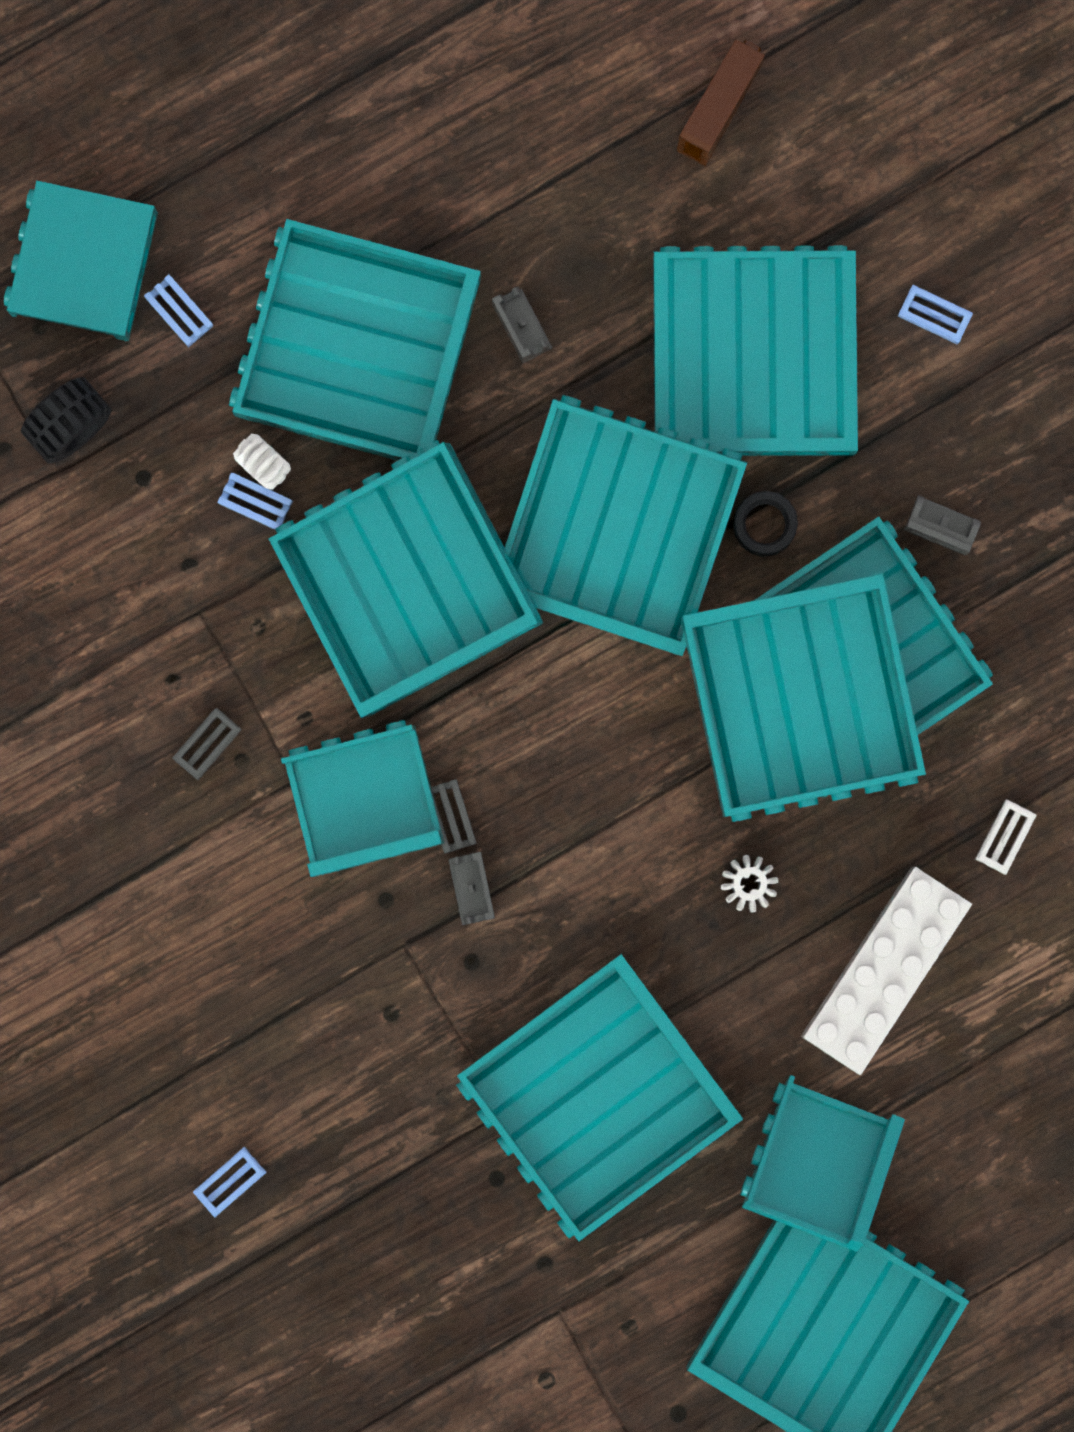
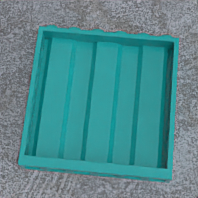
(354, 342)
(757, 349)
(621, 523)
(405, 578)
(934, 656)
(803, 697)
(598, 1098)
(827, 1333)

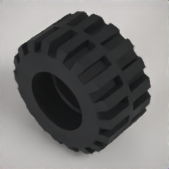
(66, 420)

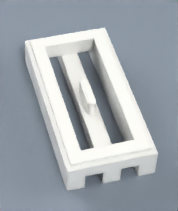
(1018, 811)

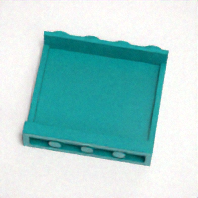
(81, 259)
(363, 798)
(821, 1165)

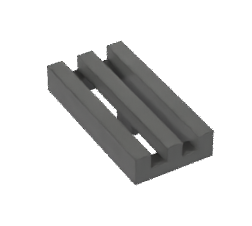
(226, 722)
(441, 788)

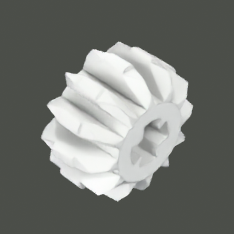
(262, 461)
(753, 893)

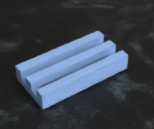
(159, 289)
(929, 326)
(229, 489)
(251, 1163)

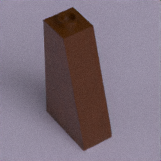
(720, 102)

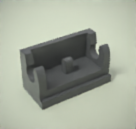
(521, 324)
(942, 526)
(471, 888)

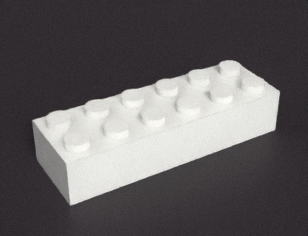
(886, 970)

